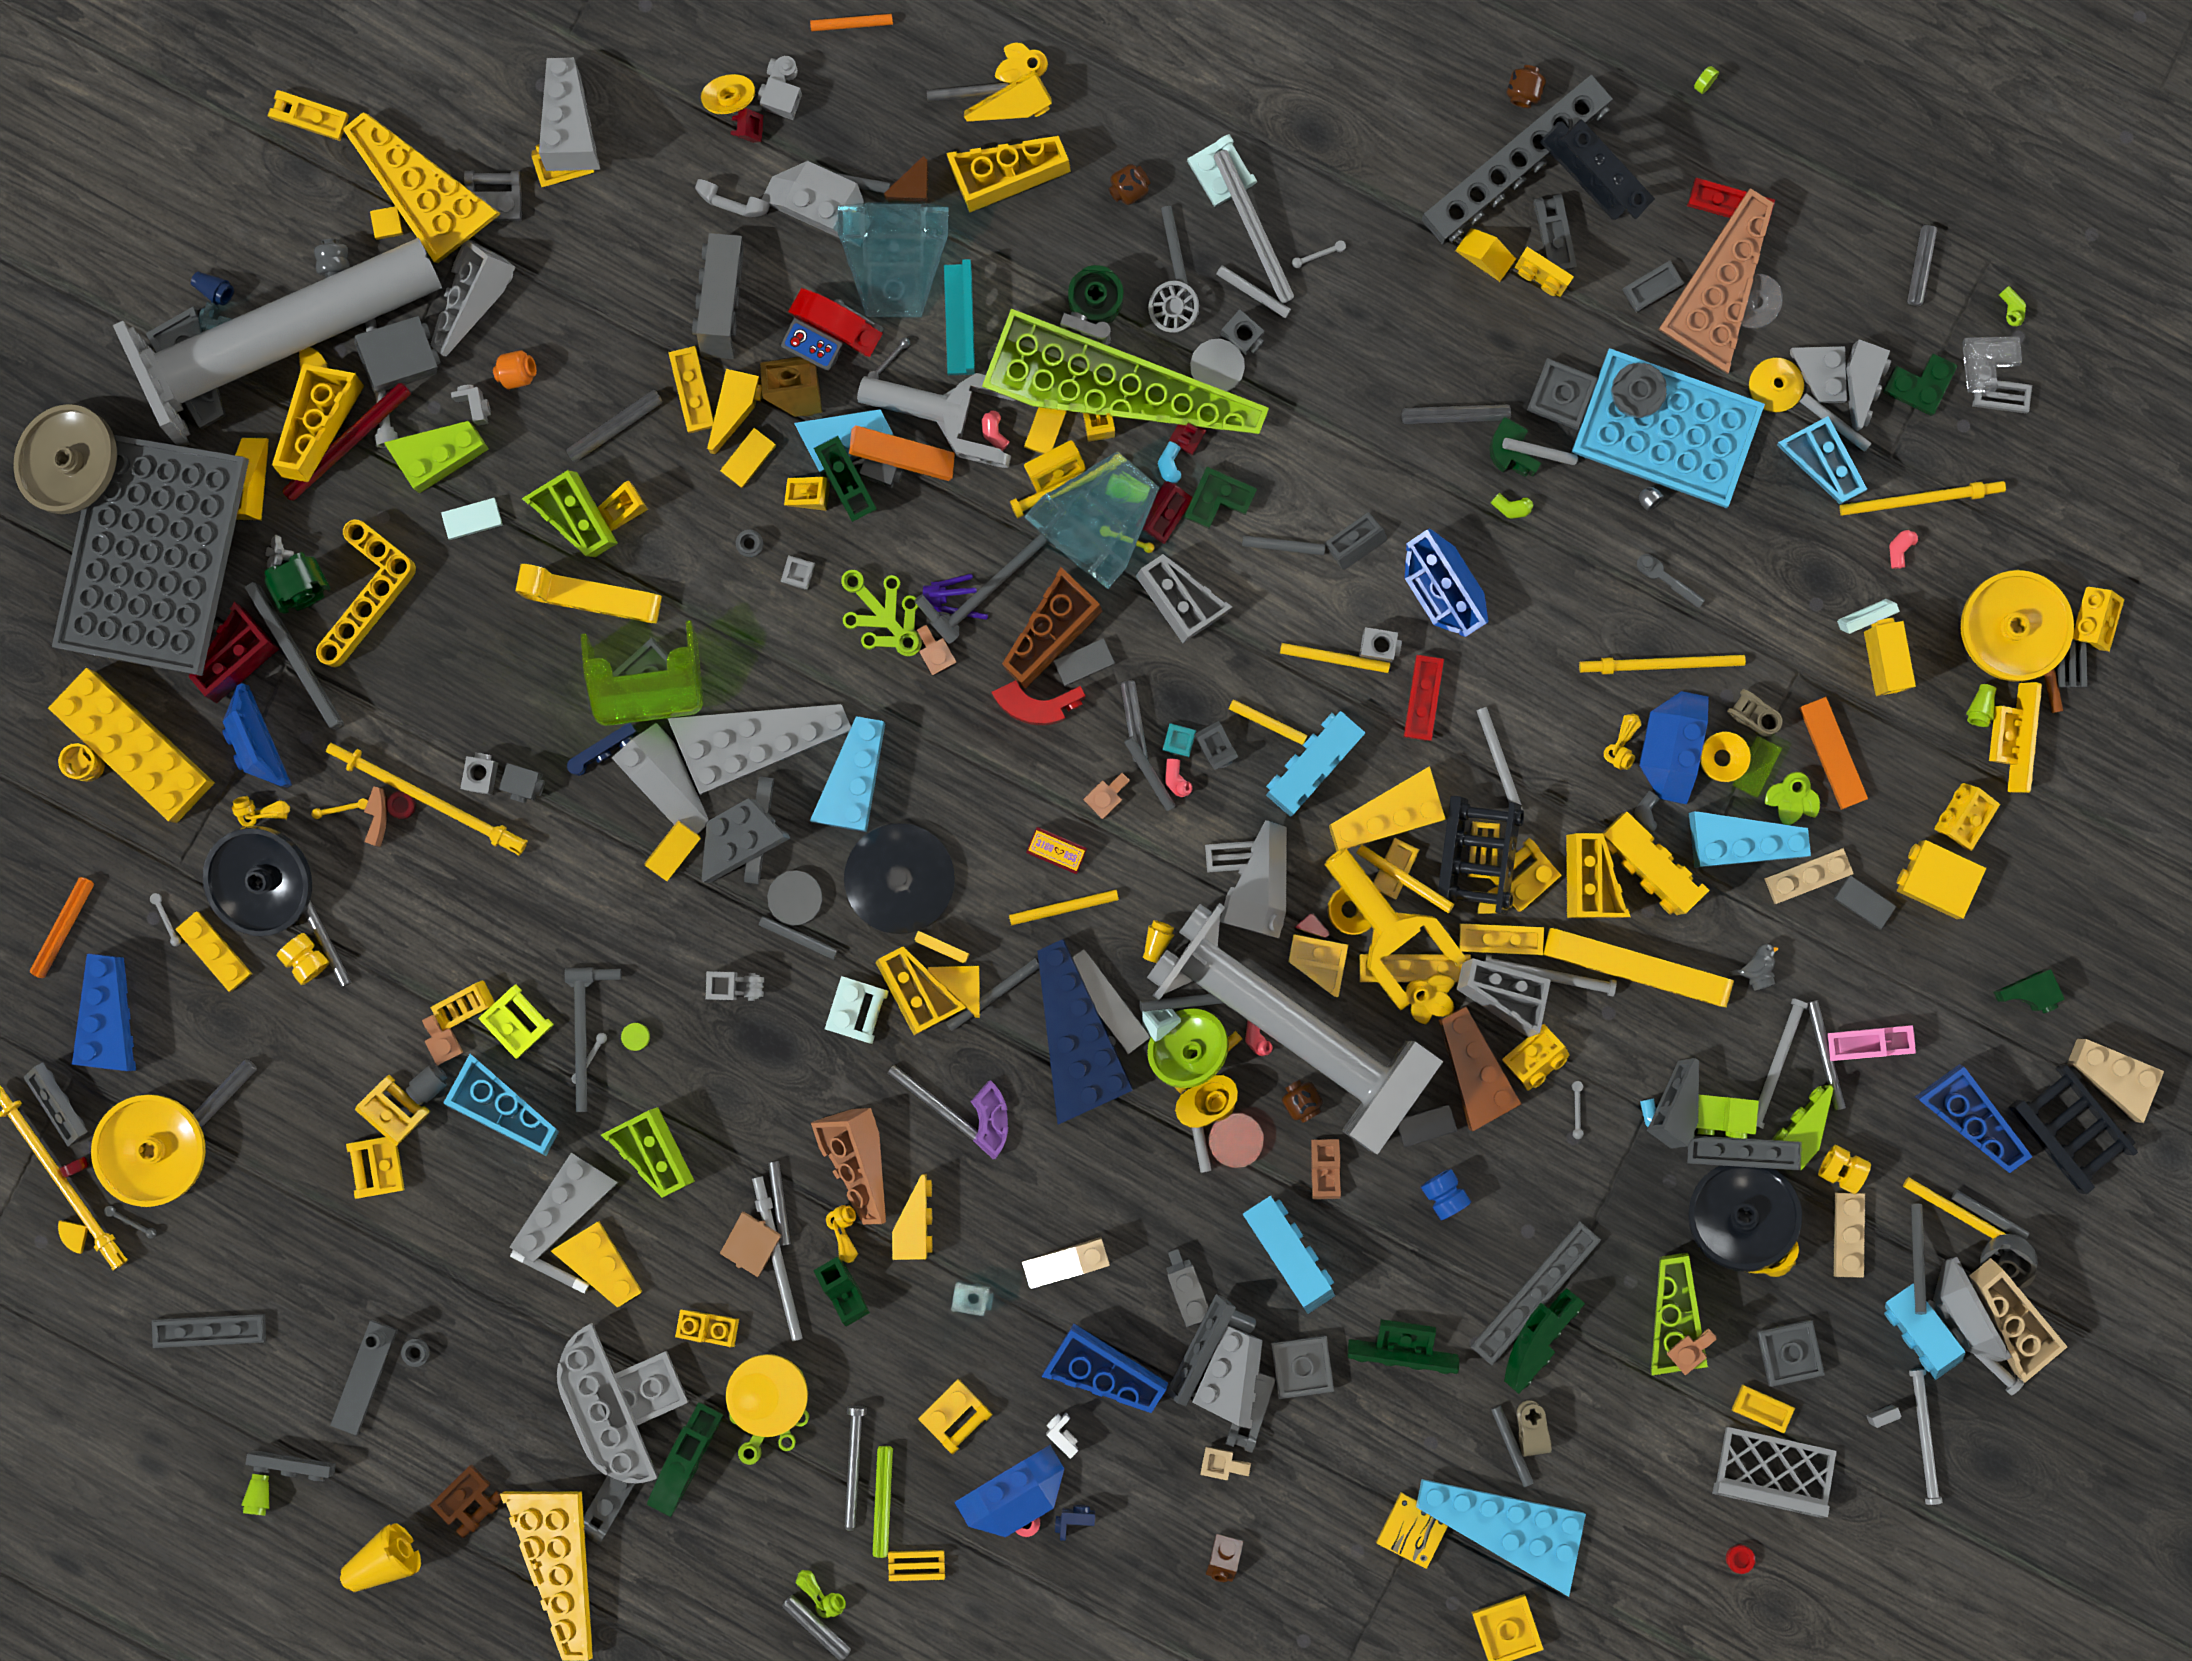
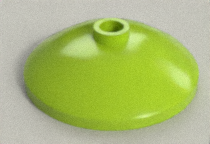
(1172, 1054)

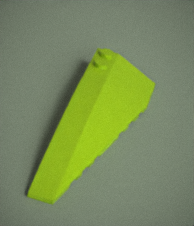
(1076, 374)

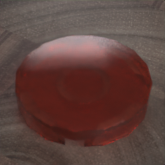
(1236, 1140)

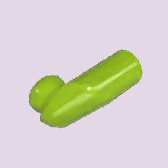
(2016, 307)
(1512, 509)

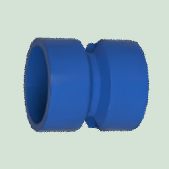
(1447, 1197)

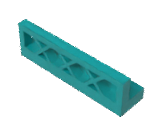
(959, 318)

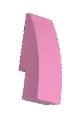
(1871, 1043)

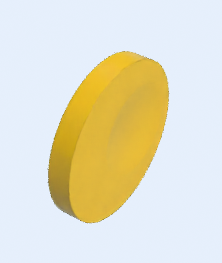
(766, 1395)

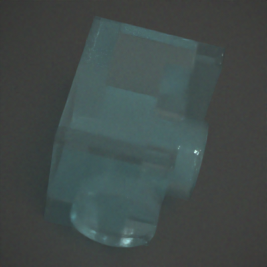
(962, 1304)

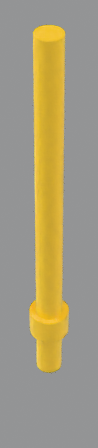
(1974, 490)
(1609, 665)

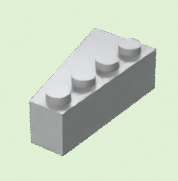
(565, 122)

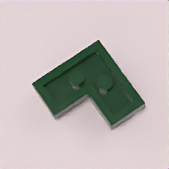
(1923, 391)
(1216, 490)

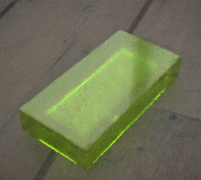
(1762, 761)

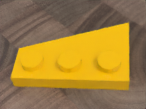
(599, 1263)

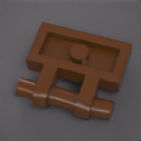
(460, 1494)

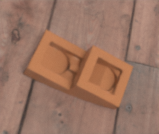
(378, 808)
(1325, 1169)

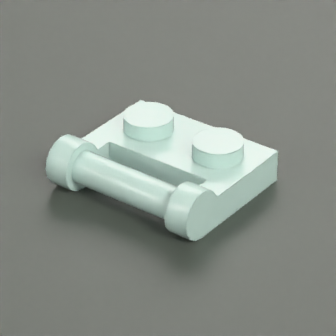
(1209, 173)
(848, 1006)

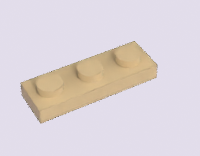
(1808, 876)
(1849, 1235)

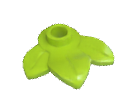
(1793, 803)

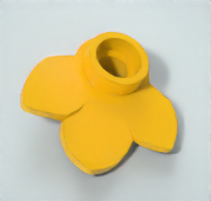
(1018, 63)
(1433, 1000)

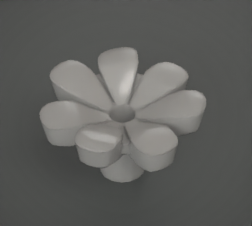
(277, 552)

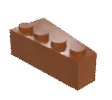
(1051, 628)
(1479, 1078)

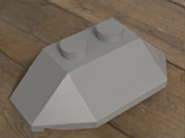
(812, 195)
(1965, 1313)

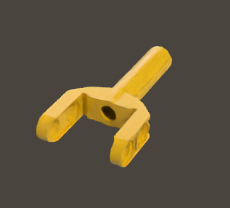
(1389, 927)

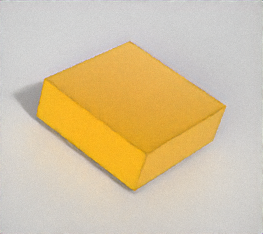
(386, 223)

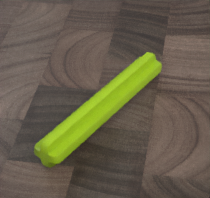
(882, 1501)

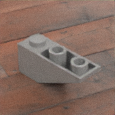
(1863, 374)

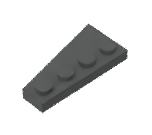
(208, 406)

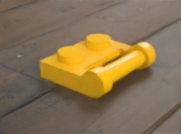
(1533, 879)
(386, 1115)
(384, 1167)
(948, 1410)

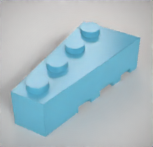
(851, 784)
(1735, 840)

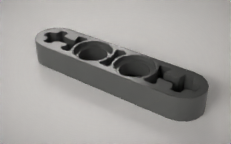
(764, 798)

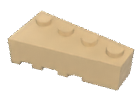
(2016, 1320)

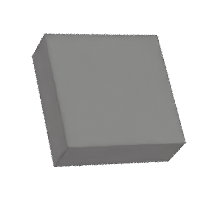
(797, 572)
(1884, 1416)

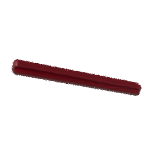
(351, 438)

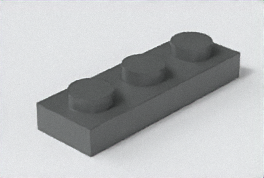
(55, 1104)
(290, 1465)

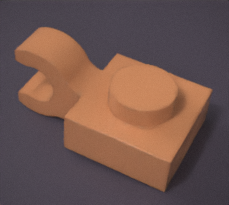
(936, 654)
(1104, 797)
(442, 1044)
(1689, 1353)

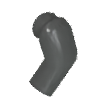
(1644, 814)

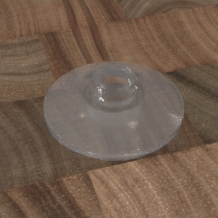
(1769, 290)

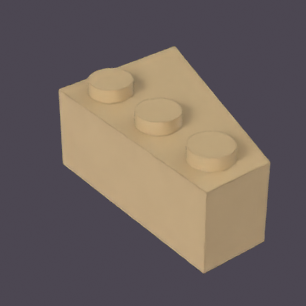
(2118, 1077)

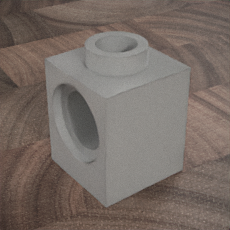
(1367, 645)
(485, 785)

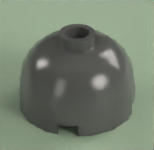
(2014, 1256)

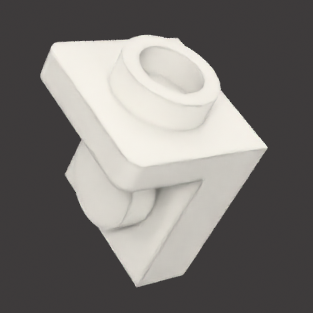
(1064, 1440)

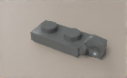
(1186, 1289)

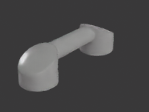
(754, 207)

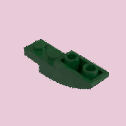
(1532, 1345)
(684, 1459)

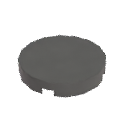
(1638, 390)
(795, 897)

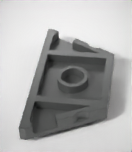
(738, 838)

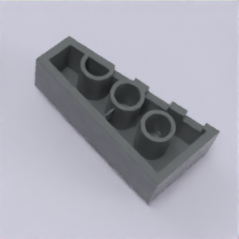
(719, 295)

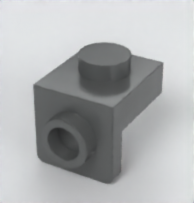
(1216, 746)

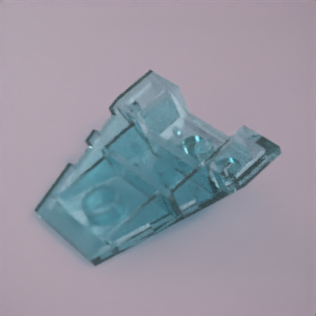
(893, 253)
(1097, 516)

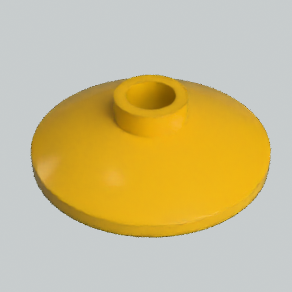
(728, 94)
(1763, 388)

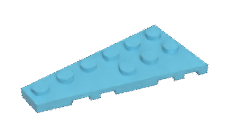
(1525, 1533)

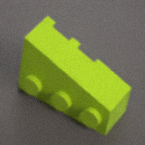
(436, 453)
(573, 512)
(652, 1151)

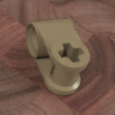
(1754, 713)
(1533, 1434)

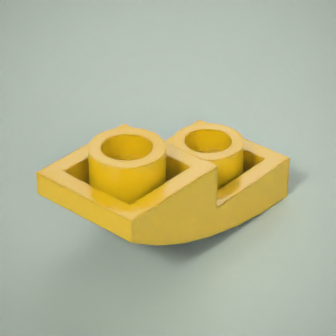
(707, 1328)

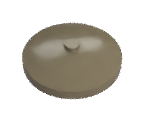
(65, 459)

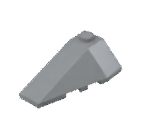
(476, 286)
(659, 772)
(1260, 894)

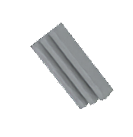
(2004, 396)
(1209, 857)

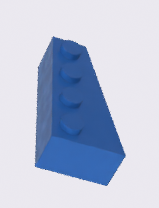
(104, 1016)

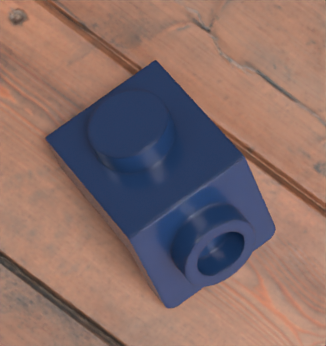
(1077, 1516)

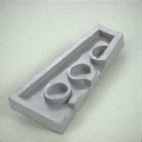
(566, 1200)

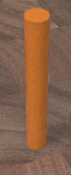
(851, 22)

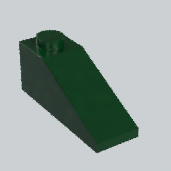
(844, 478)

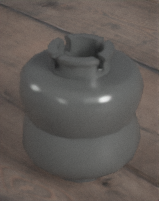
(331, 257)

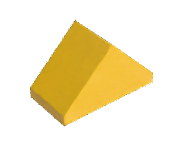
(1486, 253)
(1099, 426)
(807, 493)
(622, 506)

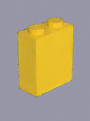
(1889, 657)
(1940, 879)

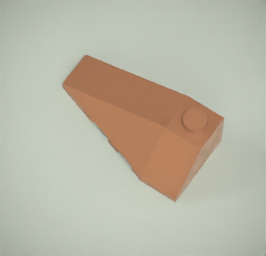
(854, 1149)

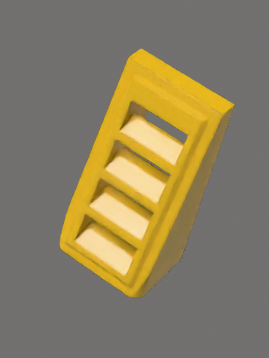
(479, 998)

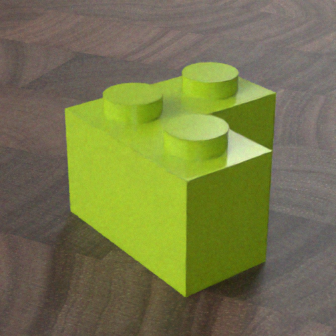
(1727, 1114)

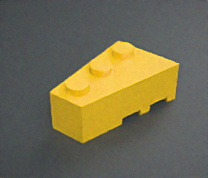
(1591, 879)
(917, 991)

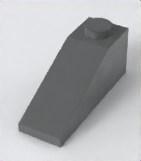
(1678, 1108)

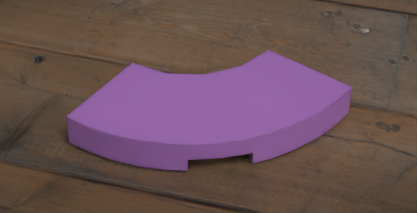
(992, 1119)

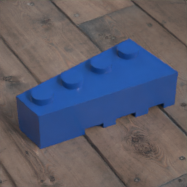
(1971, 1113)
(1099, 1368)

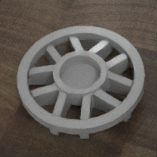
(1173, 306)

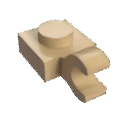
(1219, 1462)

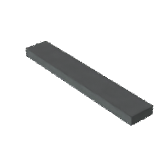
(294, 656)
(1536, 1290)

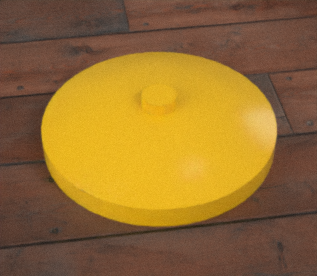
(2017, 625)
(148, 1150)

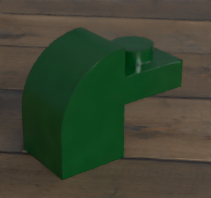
(1503, 457)
(842, 1291)

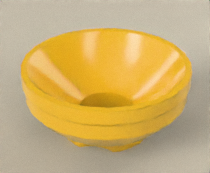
(1737, 750)
(1353, 925)

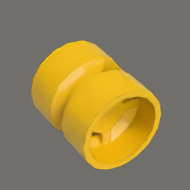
(80, 763)
(300, 955)
(1852, 1175)

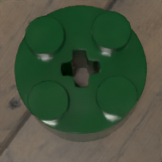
(1110, 291)
(296, 583)

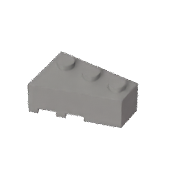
(1506, 993)
(1231, 1377)

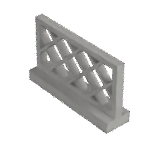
(1775, 1497)

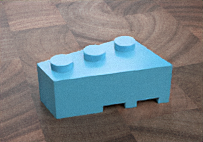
(820, 430)
(1825, 460)
(1924, 1333)

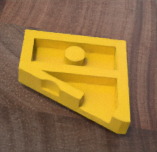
(1320, 961)

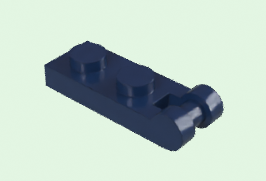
(601, 750)

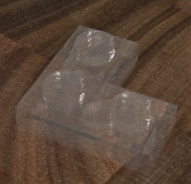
(1984, 355)

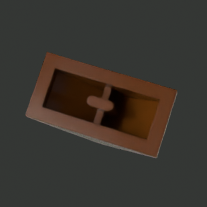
(911, 186)

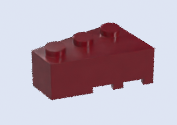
(233, 654)

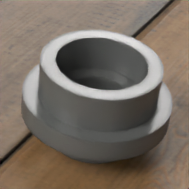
(743, 537)
(407, 1356)

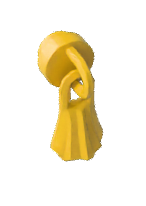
(1623, 757)
(245, 806)
(843, 1218)

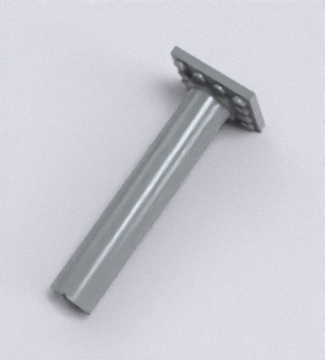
(274, 331)

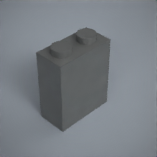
(397, 354)

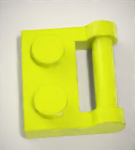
(509, 1028)

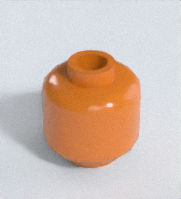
(514, 369)

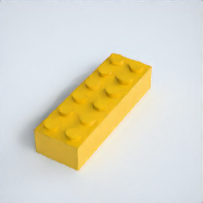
(131, 745)

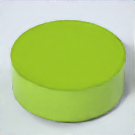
(1706, 79)
(635, 1036)

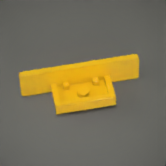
(2015, 736)

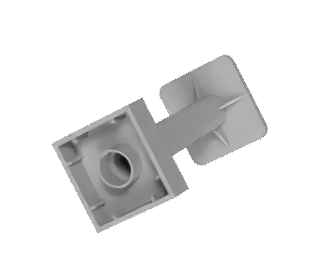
(1383, 1091)

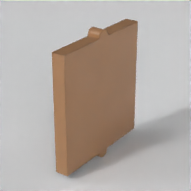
(750, 1244)

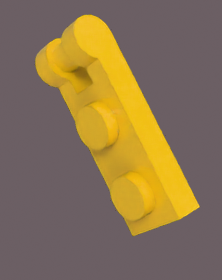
(309, 115)

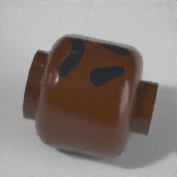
(1526, 86)
(1129, 184)
(1302, 1101)

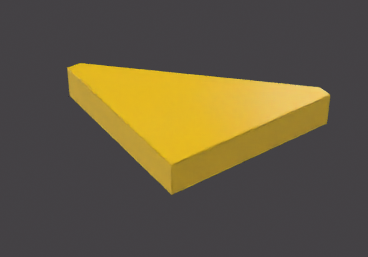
(962, 983)

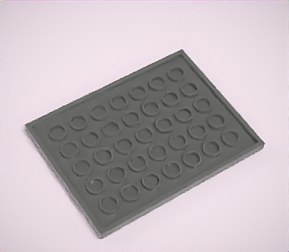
(152, 557)

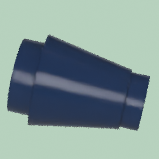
(213, 288)

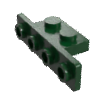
(1404, 1346)

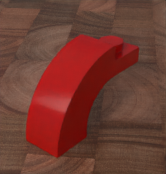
(836, 321)
(1035, 711)

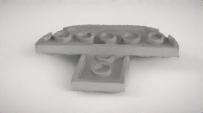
(611, 1405)

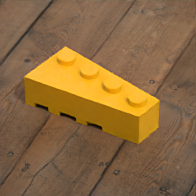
(1007, 169)
(314, 418)
(1392, 813)
(1653, 865)

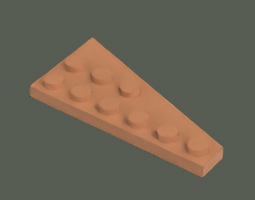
(1716, 296)

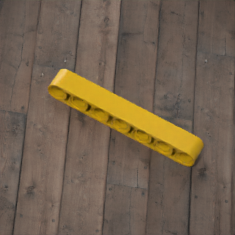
(1638, 967)

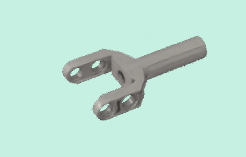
(947, 410)

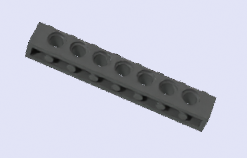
(1437, 218)

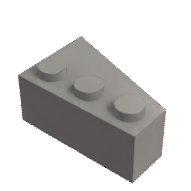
(1180, 598)

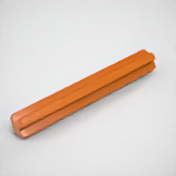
(61, 927)

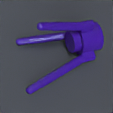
(937, 595)

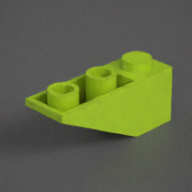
(1808, 1124)

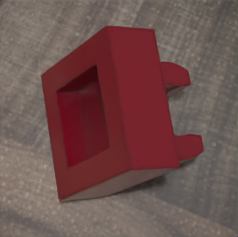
(748, 125)
(1187, 437)

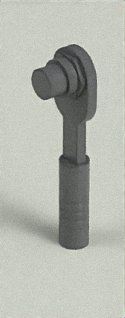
(1654, 569)

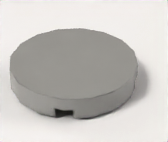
(1218, 364)

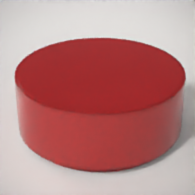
(1740, 1559)

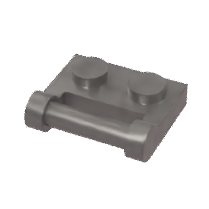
(506, 203)
(1077, 324)

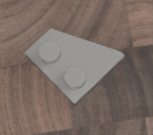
(1823, 371)

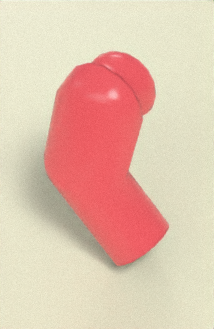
(991, 430)
(1899, 546)
(1175, 781)
(1256, 1041)

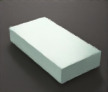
(472, 518)
(1868, 616)

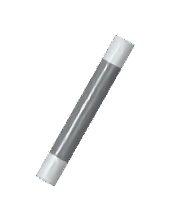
(553, 1272)

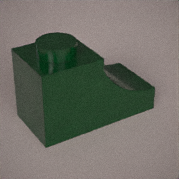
(2036, 990)

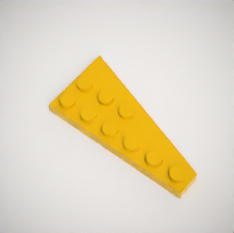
(427, 197)
(555, 1555)

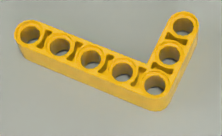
(542, 586)
(369, 594)

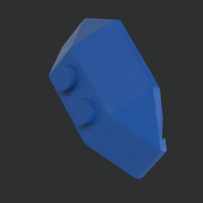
(1444, 584)
(252, 740)
(1675, 745)
(1015, 1495)

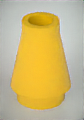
(1157, 940)

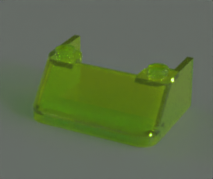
(648, 694)

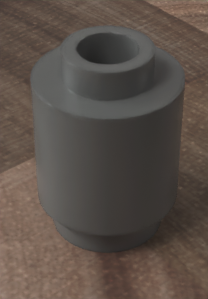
(427, 1084)

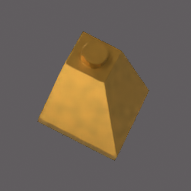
(792, 386)

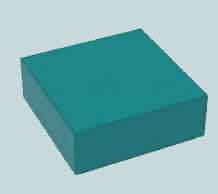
(1179, 740)

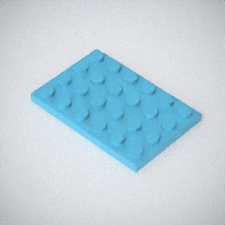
(1687, 445)

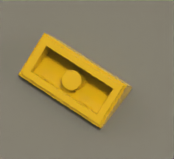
(1055, 466)

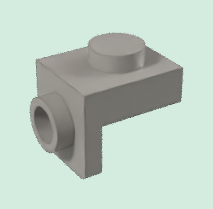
(479, 406)

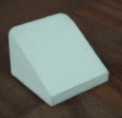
(1159, 1022)

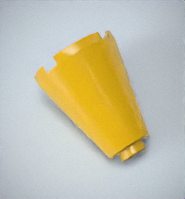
(382, 1560)

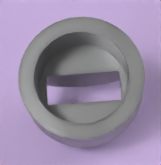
(1650, 498)

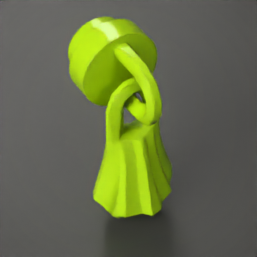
(832, 1603)

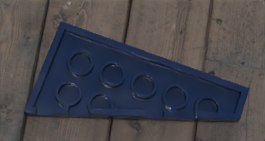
(1080, 1050)

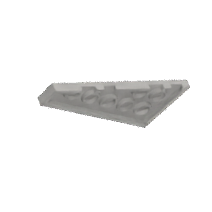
(738, 744)

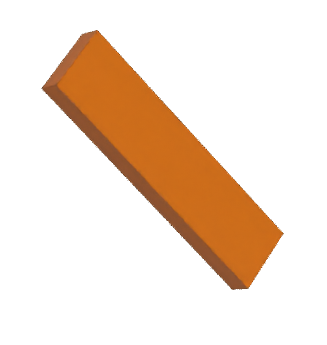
(901, 453)
(1833, 753)

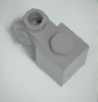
(778, 95)
(728, 985)

